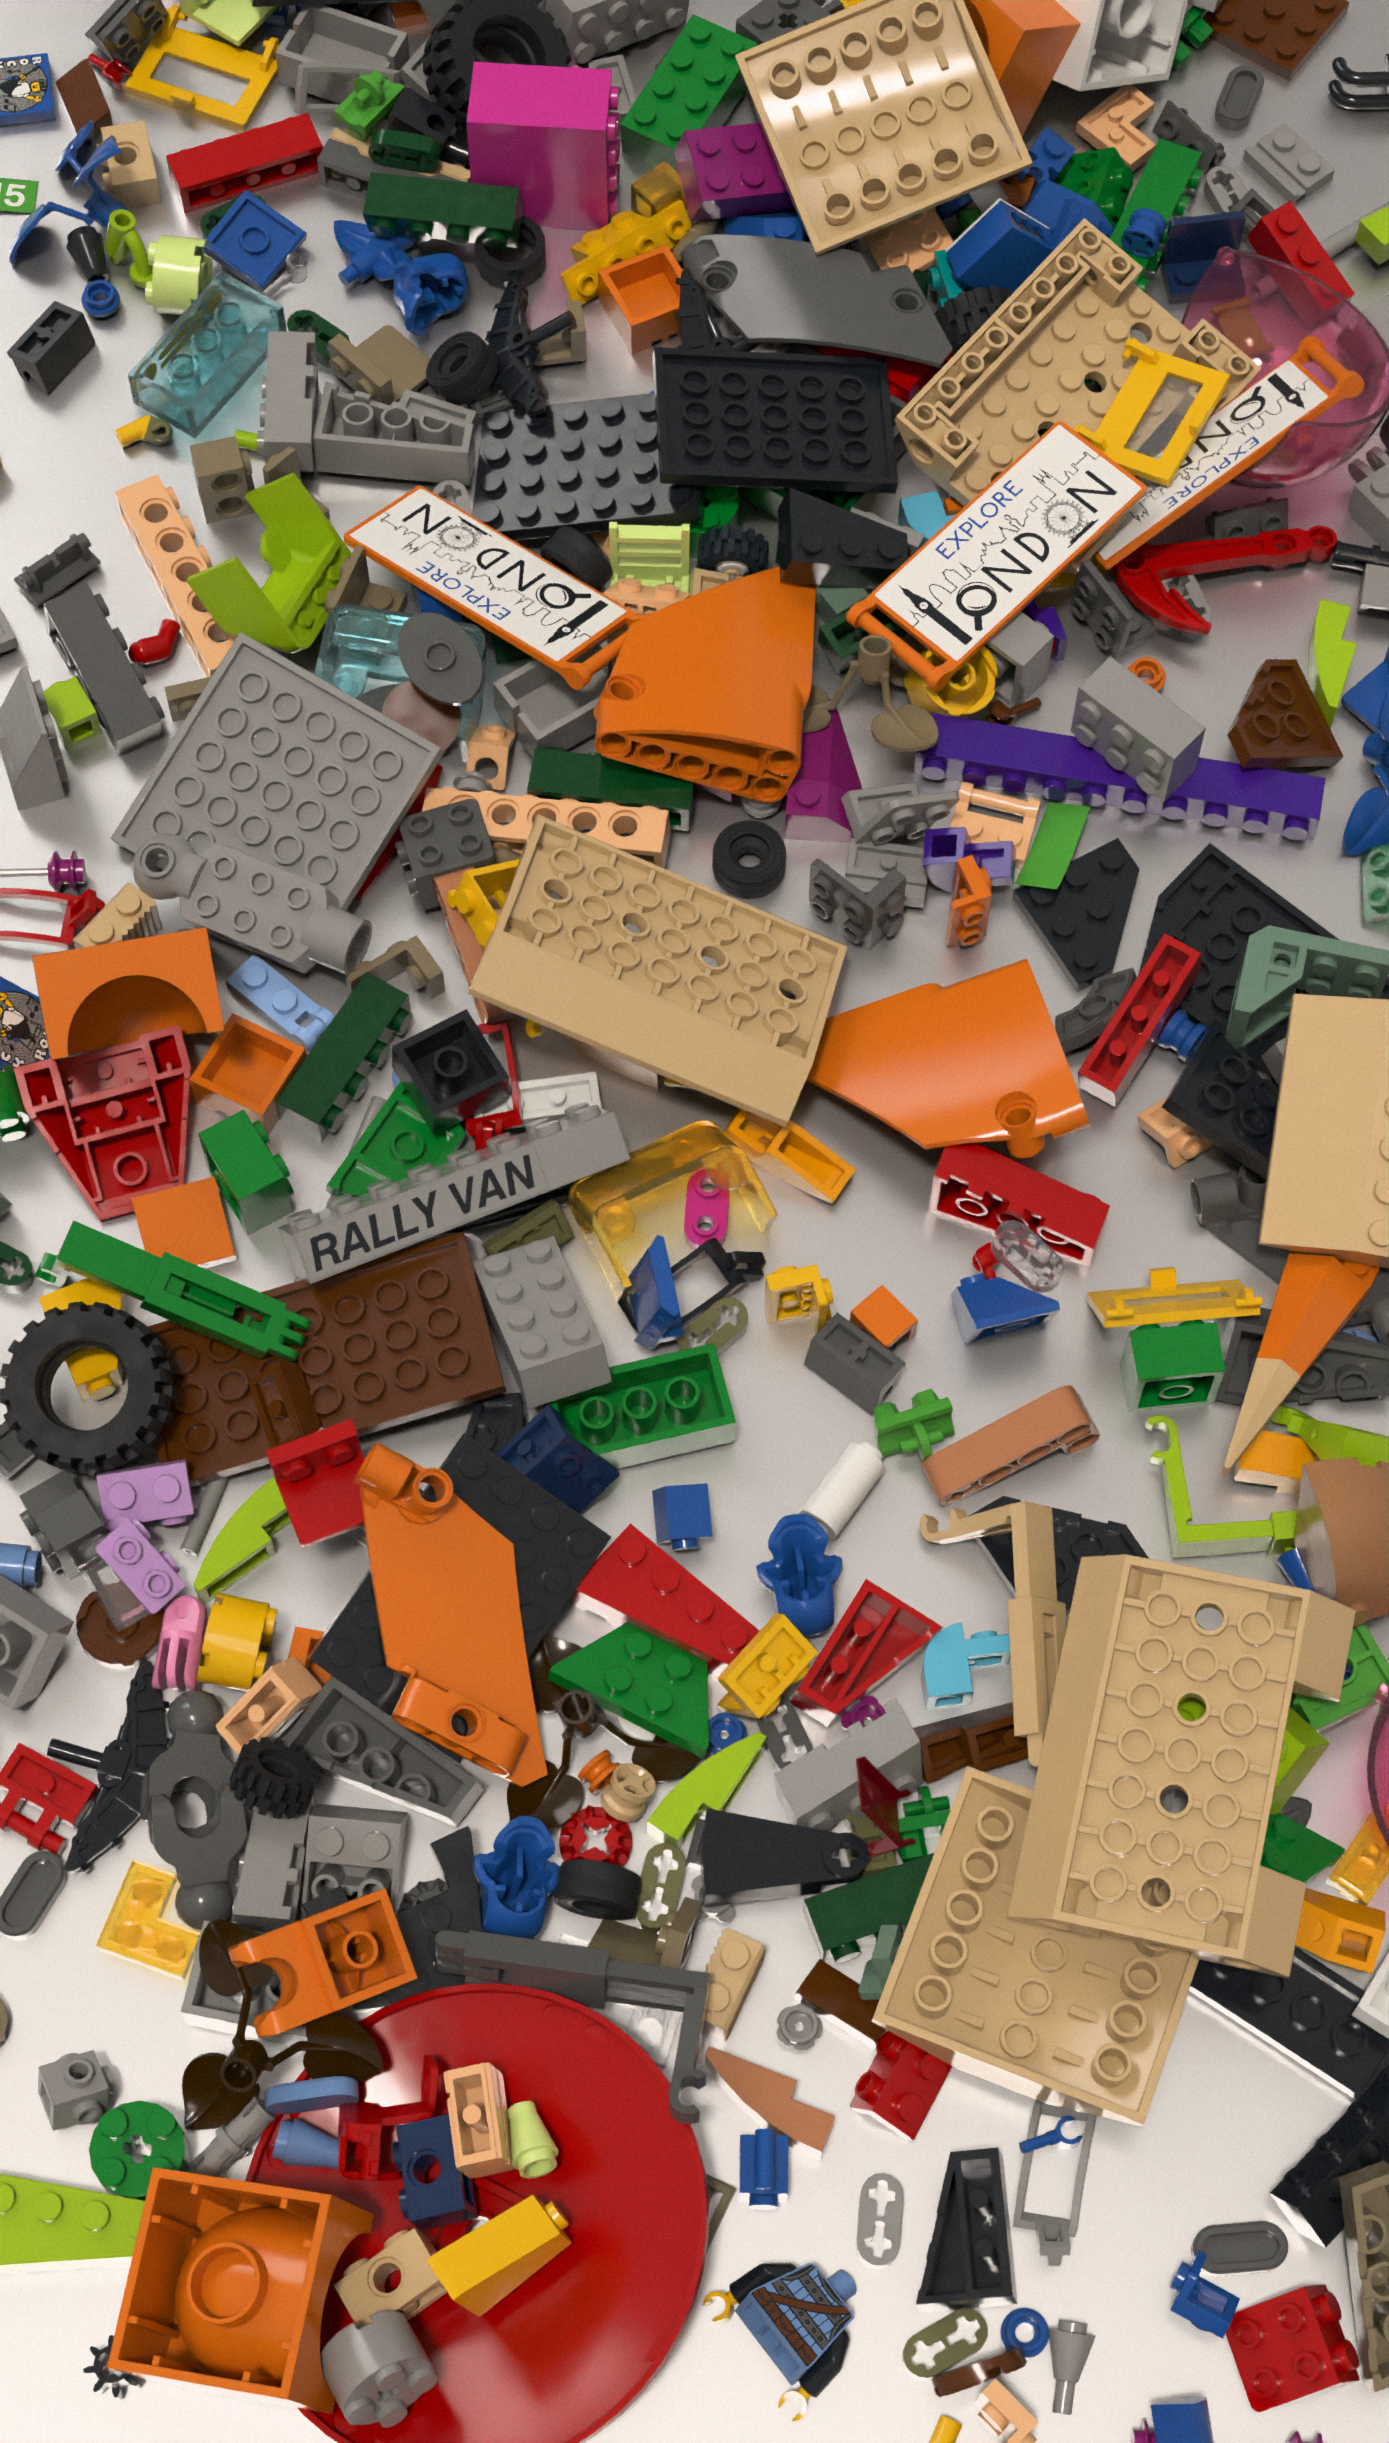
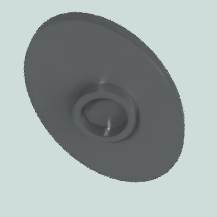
(440, 659)

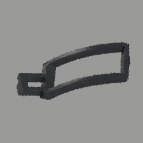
(725, 1262)

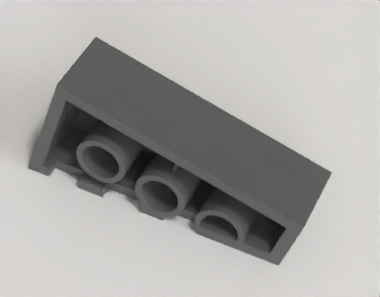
(104, 672)
(380, 1756)

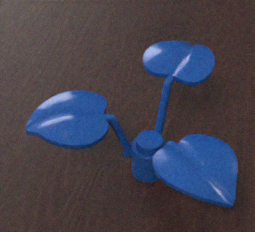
(99, 204)
(1370, 816)

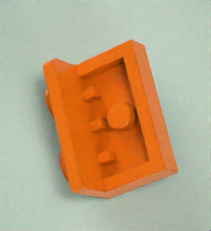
(969, 904)

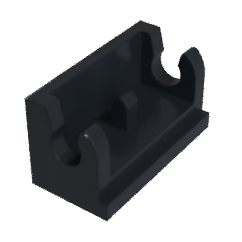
(52, 346)

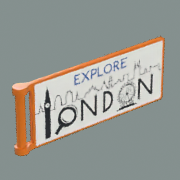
(1233, 442)
(1000, 552)
(495, 582)

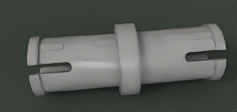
(233, 2139)

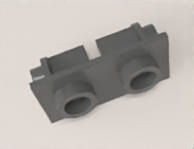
(1181, 129)
(1249, 521)
(57, 569)

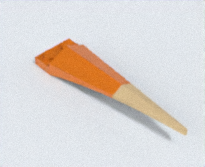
(1308, 1311)

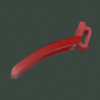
(87, 905)
(484, 1126)

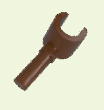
(1003, 715)

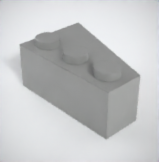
(290, 396)

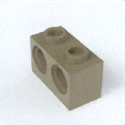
(222, 478)

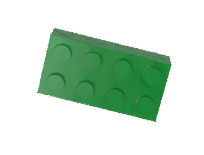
(688, 91)
(654, 1408)

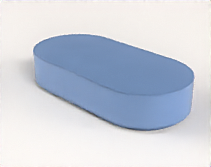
(311, 2095)

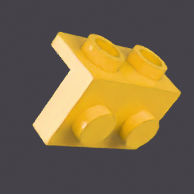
(798, 1294)

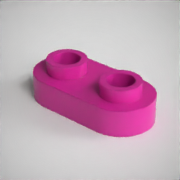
(705, 1207)

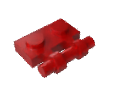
(49, 1788)

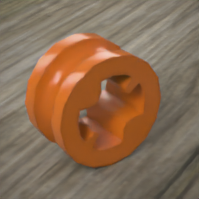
(598, 1771)

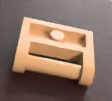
(992, 829)

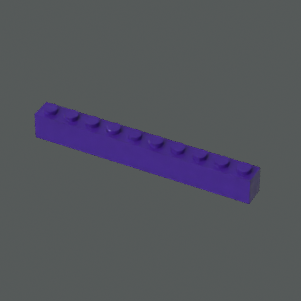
(1066, 769)

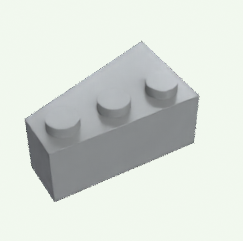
(824, 1782)
(271, 1871)

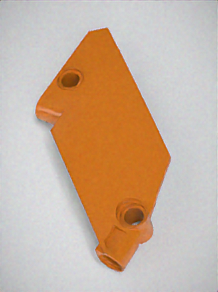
(449, 1617)

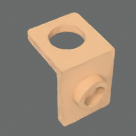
(491, 743)

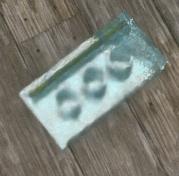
(206, 355)

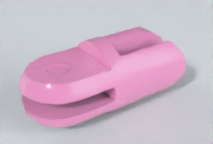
(180, 1644)

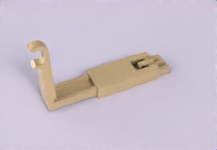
(1034, 1615)

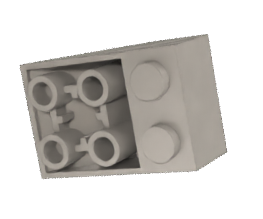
(30, 745)
(354, 1850)

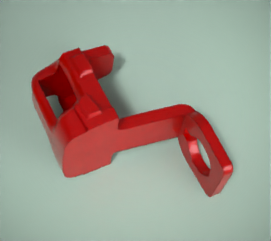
(363, 2125)

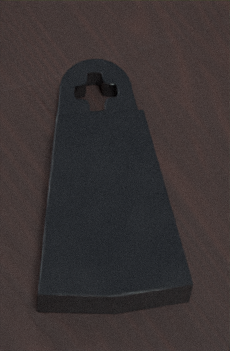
(770, 1859)

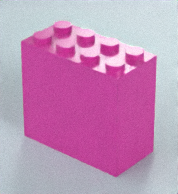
(550, 138)

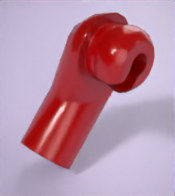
(157, 647)

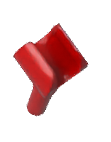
(111, 70)
(984, 1261)

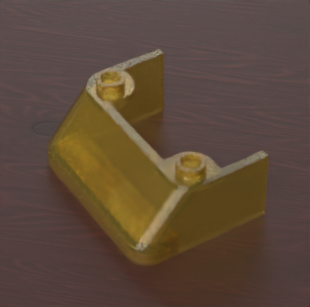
(603, 1198)

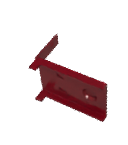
(879, 1804)

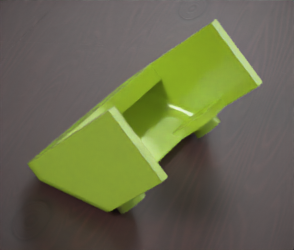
(305, 566)

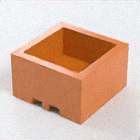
(642, 297)
(246, 1071)

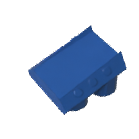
(655, 1297)

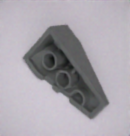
(1345, 1369)

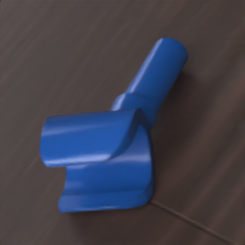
(1051, 2138)

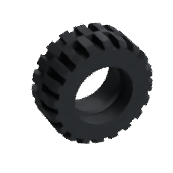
(508, 24)
(36, 1363)

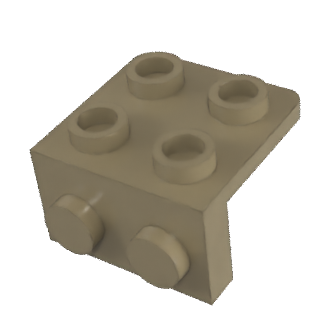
(379, 365)

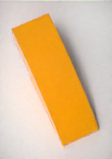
(790, 1154)
(1275, 1461)

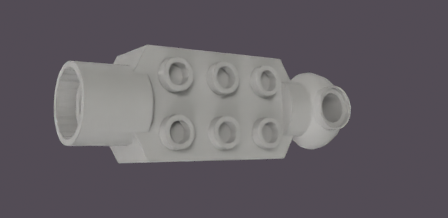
(253, 904)

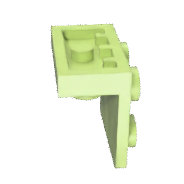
(228, 18)

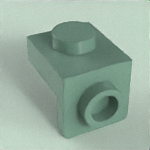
(882, 1959)

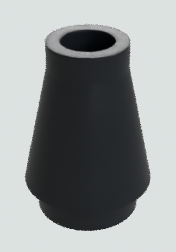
(88, 252)

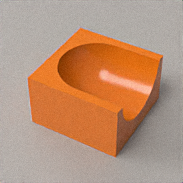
(1024, 47)
(127, 989)
(233, 2288)

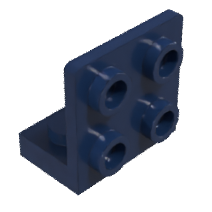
(1192, 248)
(558, 1461)

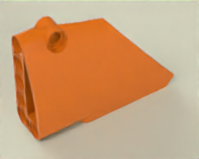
(716, 687)
(956, 1063)

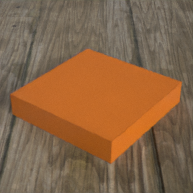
(186, 1223)

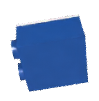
(1000, 248)

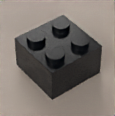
(450, 1072)

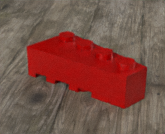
(988, 1189)
(655, 1593)

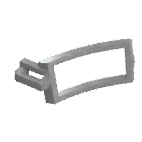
(306, 68)
(1049, 2227)

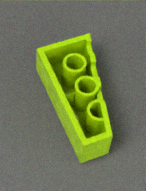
(64, 2227)

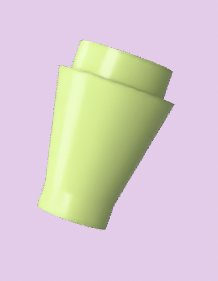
(531, 2144)

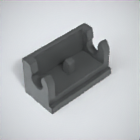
(853, 1362)

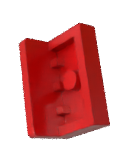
(900, 2085)

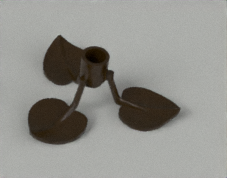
(558, 1794)
(222, 2085)

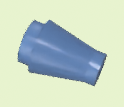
(305, 2146)

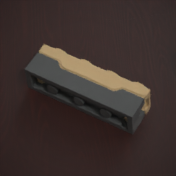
(347, 166)

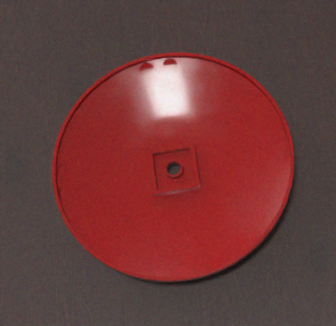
(628, 2177)

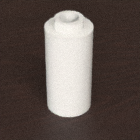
(844, 1487)

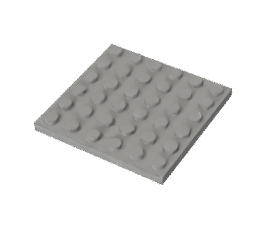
(283, 773)

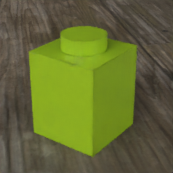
(71, 713)

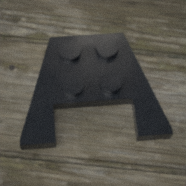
(451, 1910)

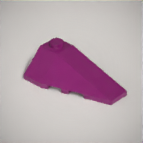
(815, 793)

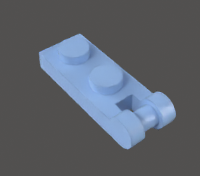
(279, 1002)

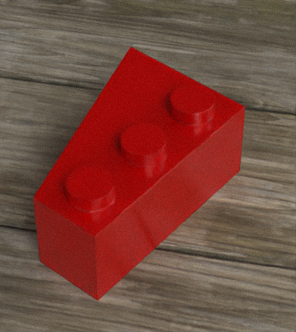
(862, 1652)

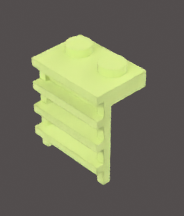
(650, 554)

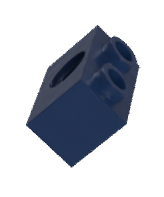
(451, 2195)

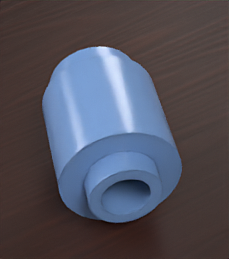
(20, 1564)

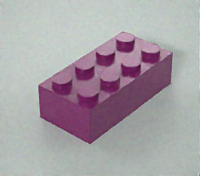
(729, 173)

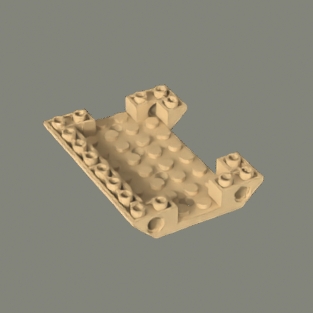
(1032, 365)
(651, 989)
(1121, 1743)

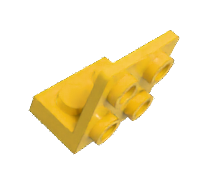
(765, 1669)

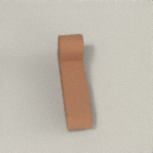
(466, 944)
(1010, 1444)

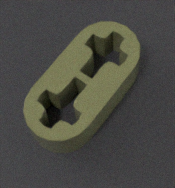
(710, 1320)
(670, 1890)
(950, 2355)

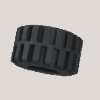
(968, 312)

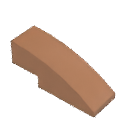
(770, 2102)

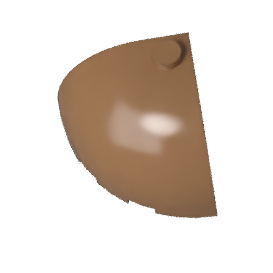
(1346, 1533)

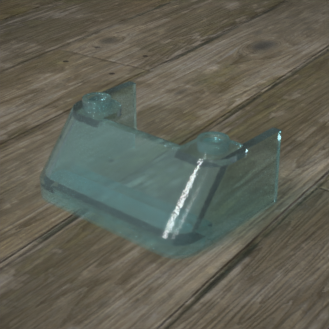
(364, 645)

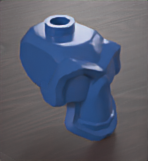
(429, 289)
(801, 1574)
(516, 1879)

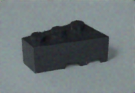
(835, 545)

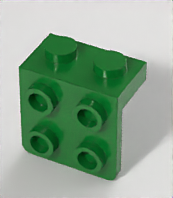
(1099, 177)

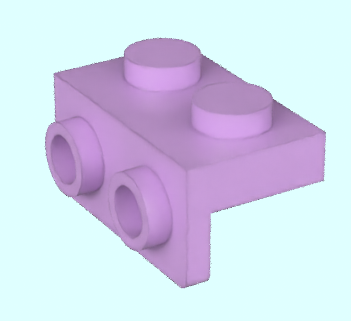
(147, 1493)
(138, 1565)

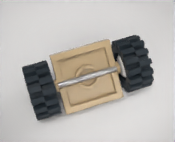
(728, 556)

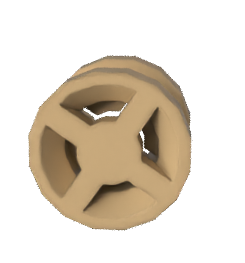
(628, 1792)

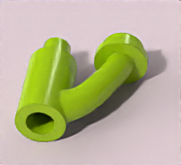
(124, 240)

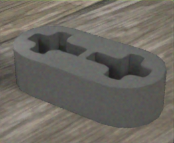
(792, 1731)

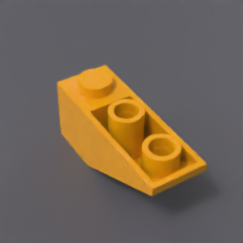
(1340, 1930)

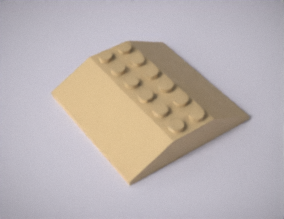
(881, 115)
(1332, 1133)
(1024, 2001)

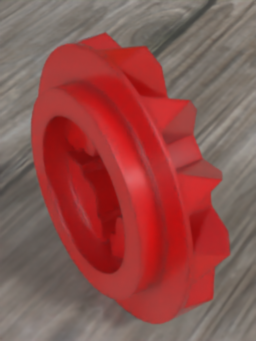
(596, 1819)

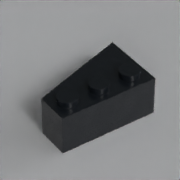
(971, 2238)

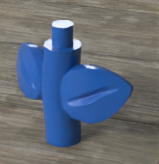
(369, 252)

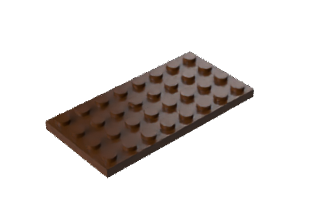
(379, 1349)

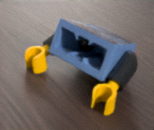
(795, 2320)

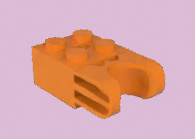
(315, 1963)

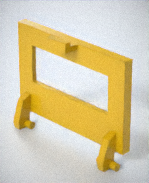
(204, 74)
(1157, 413)
(1173, 1302)

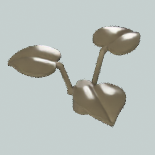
(899, 729)

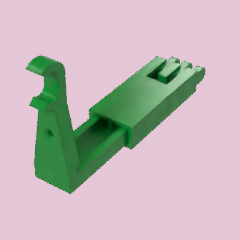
(177, 1292)

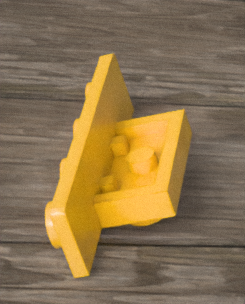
(621, 239)

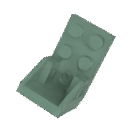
(1288, 960)

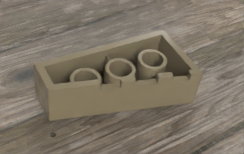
(1367, 2242)

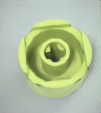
(178, 273)

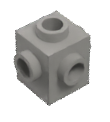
(74, 2089)

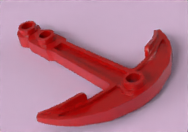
(1142, 570)

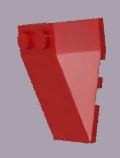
(115, 1117)

